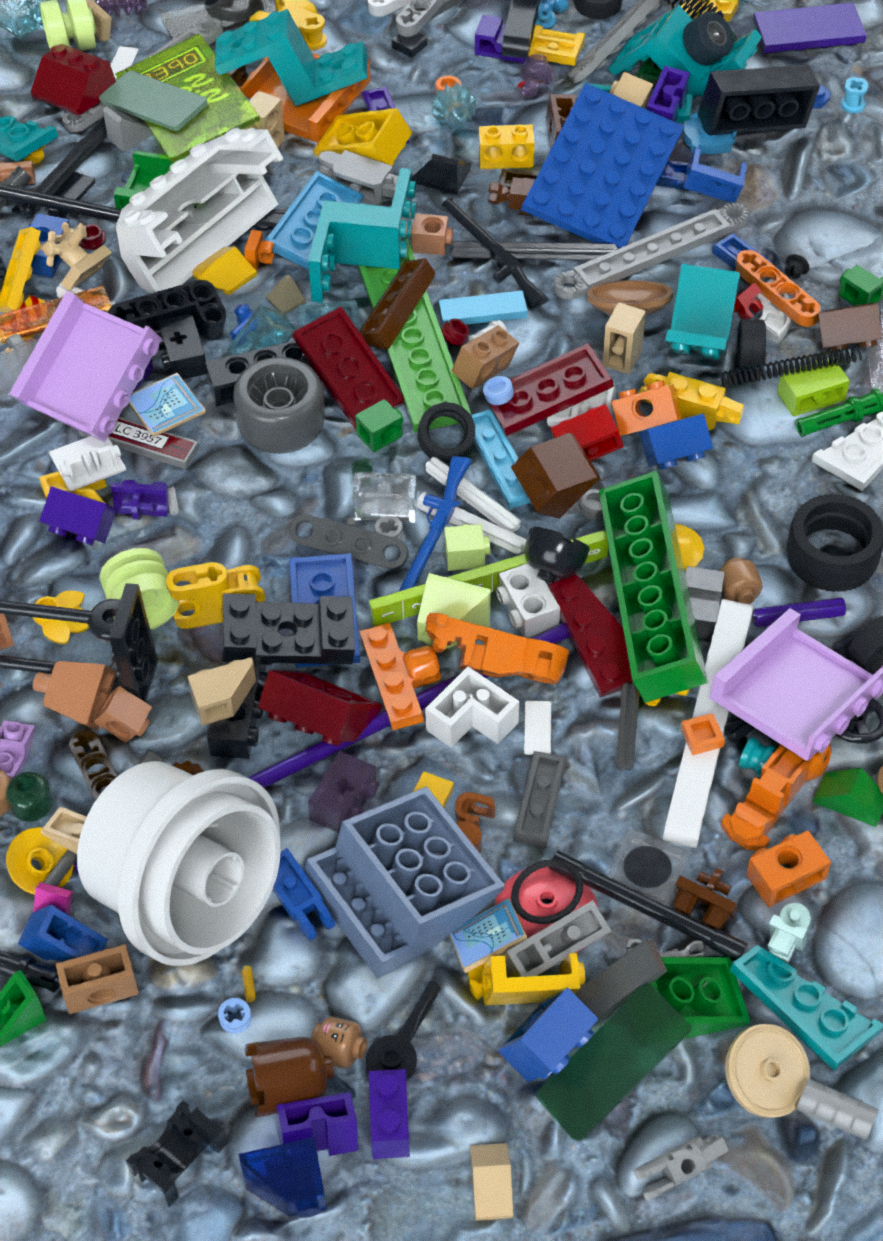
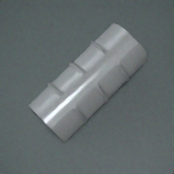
(837, 1109)

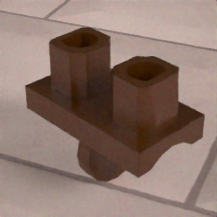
(691, 893)

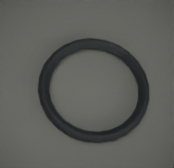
(553, 918)

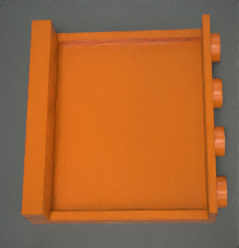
(310, 118)

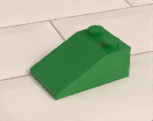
(703, 993)

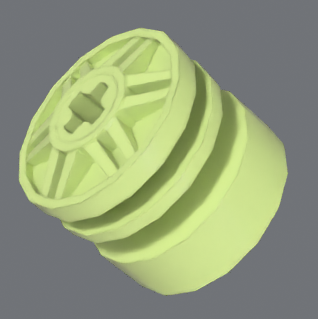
(148, 570)

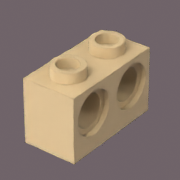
(271, 116)

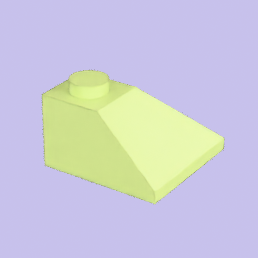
(453, 599)

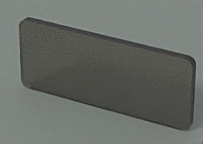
(230, 13)

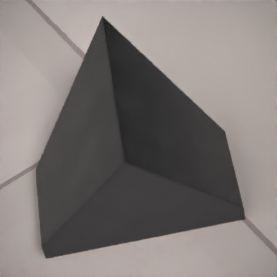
(443, 174)

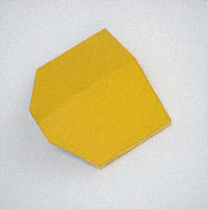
(225, 270)

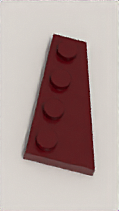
(594, 634)

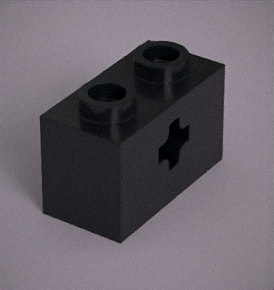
(181, 347)

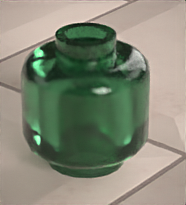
(29, 796)

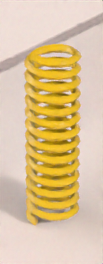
(250, 986)

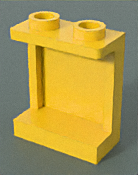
(530, 989)

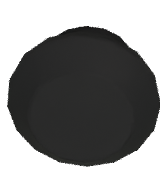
(796, 266)

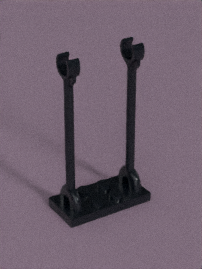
(129, 637)

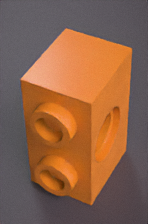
(628, 412)
(779, 883)

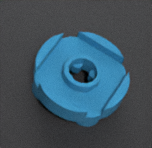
(695, 136)

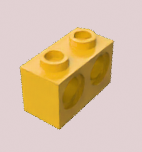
(506, 146)

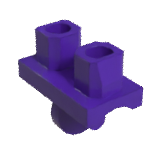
(140, 498)

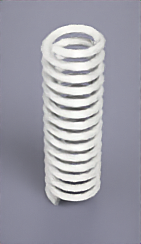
(172, 501)

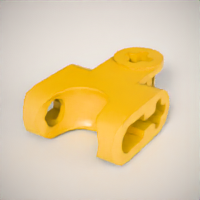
(306, 18)
(206, 591)

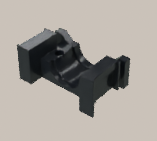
(176, 1150)

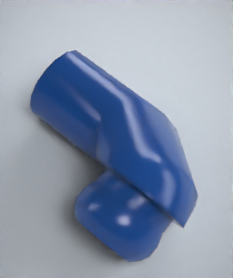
(243, 315)

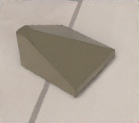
(285, 296)

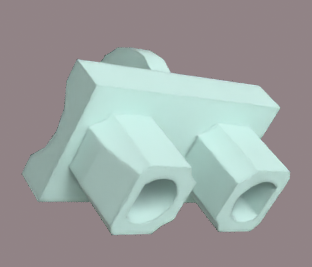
(789, 931)

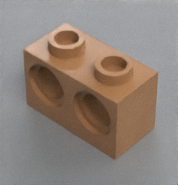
(485, 356)

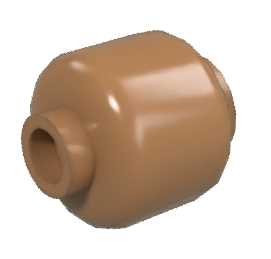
(741, 581)

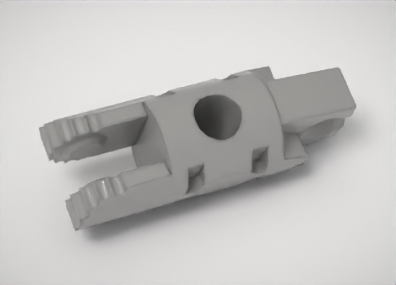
(696, 1159)

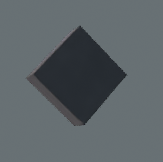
(410, 45)

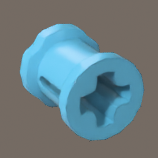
(854, 97)

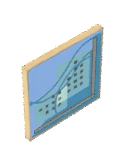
(165, 404)
(487, 935)

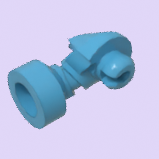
(546, 16)

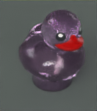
(535, 73)

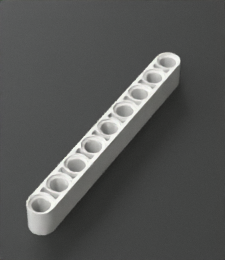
(697, 771)

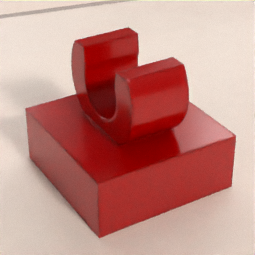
(746, 300)

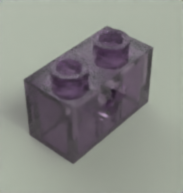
(342, 791)

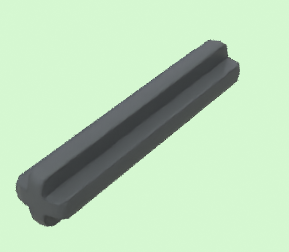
(627, 727)

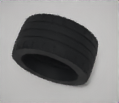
(840, 514)

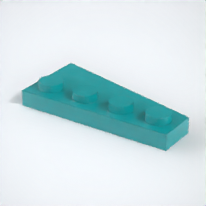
(21, 139)
(818, 1019)

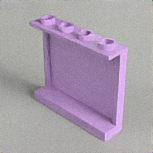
(85, 367)
(794, 688)

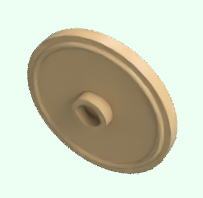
(767, 1070)

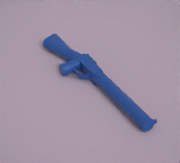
(445, 510)

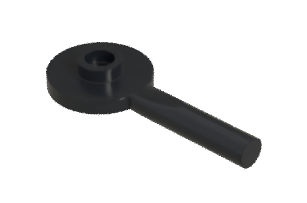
(395, 1051)

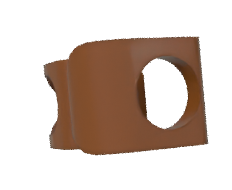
(470, 823)

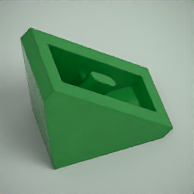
(851, 794)
(18, 1008)

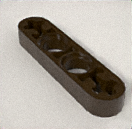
(98, 779)

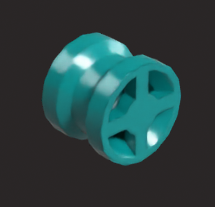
(755, 755)

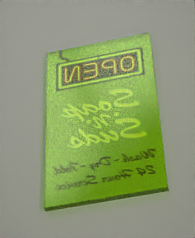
(192, 68)

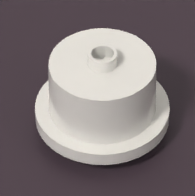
(181, 858)

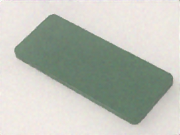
(153, 100)

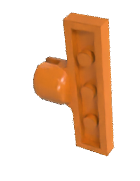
(399, 674)

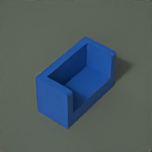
(713, 181)

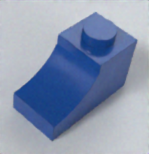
(59, 936)

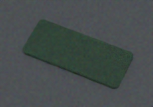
(613, 1062)

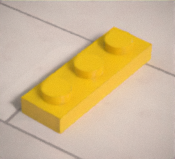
(19, 269)

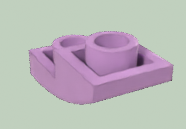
(15, 746)

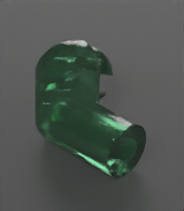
(361, 467)

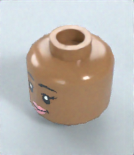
(340, 1040)

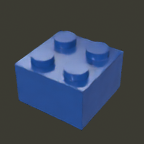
(549, 1035)

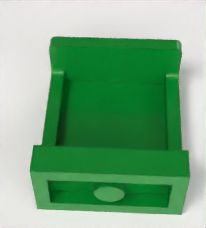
(146, 168)

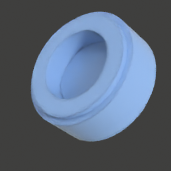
(498, 390)

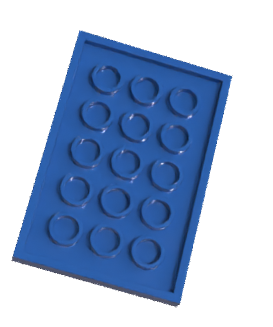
(602, 167)

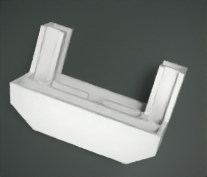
(164, 234)

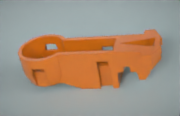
(501, 652)
(769, 796)

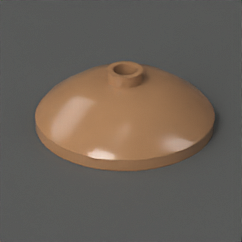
(639, 294)

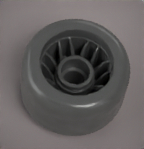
(279, 405)

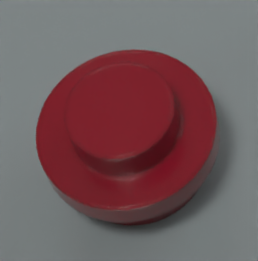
(94, 239)
(455, 332)

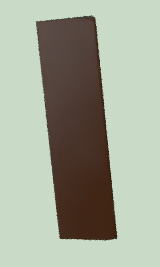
(397, 303)

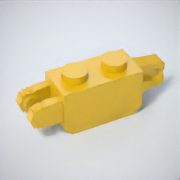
(698, 398)

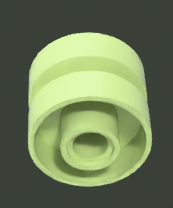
(74, 23)

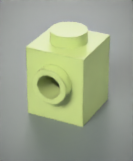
(466, 547)

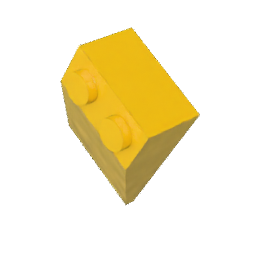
(369, 134)

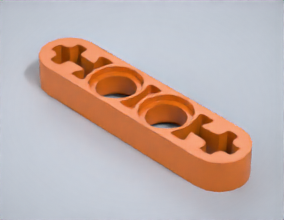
(800, 309)

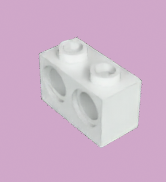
(531, 607)

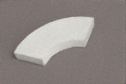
(776, 321)

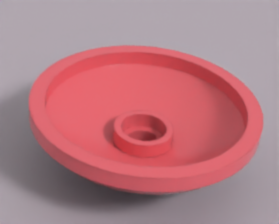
(544, 885)

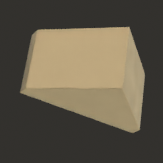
(491, 1181)

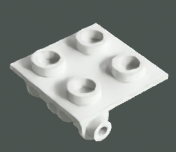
(87, 462)

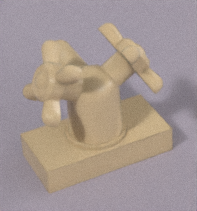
(81, 263)

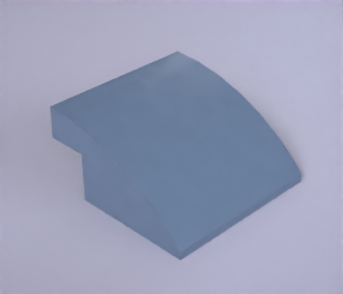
(402, 880)

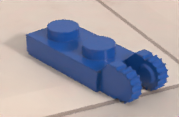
(299, 895)

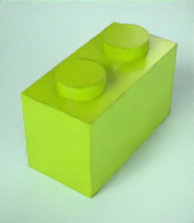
(813, 389)

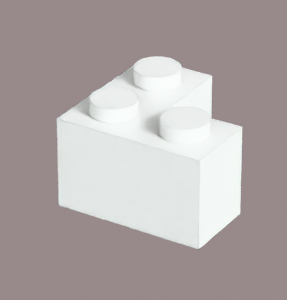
(471, 703)

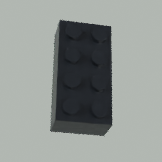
(758, 99)

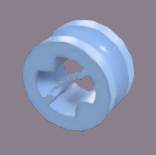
(233, 1005)

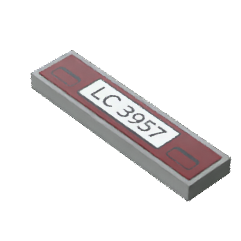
(164, 447)

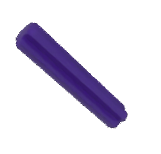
(809, 611)

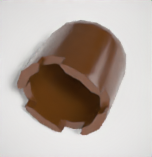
(286, 1072)

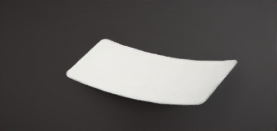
(537, 727)

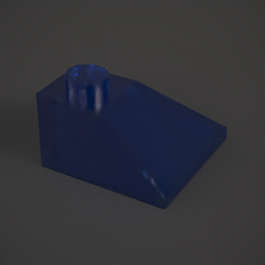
(286, 1177)

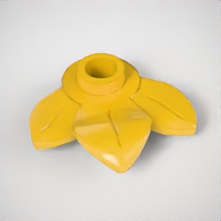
(58, 630)

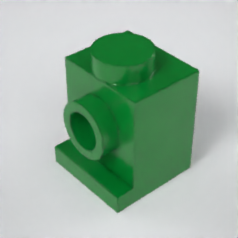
(860, 286)

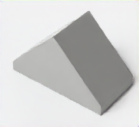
(125, 129)

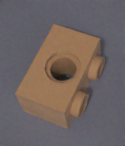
(97, 979)

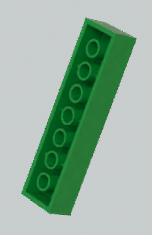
(651, 588)

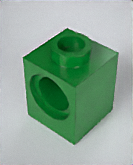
(379, 425)

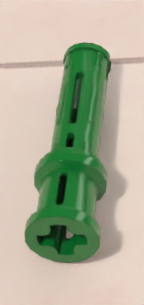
(853, 410)

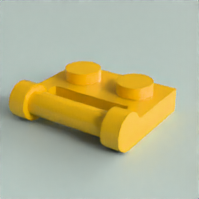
(557, 45)

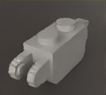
(361, 174)

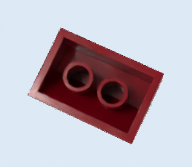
(71, 79)
(317, 706)

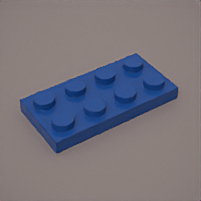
(323, 577)

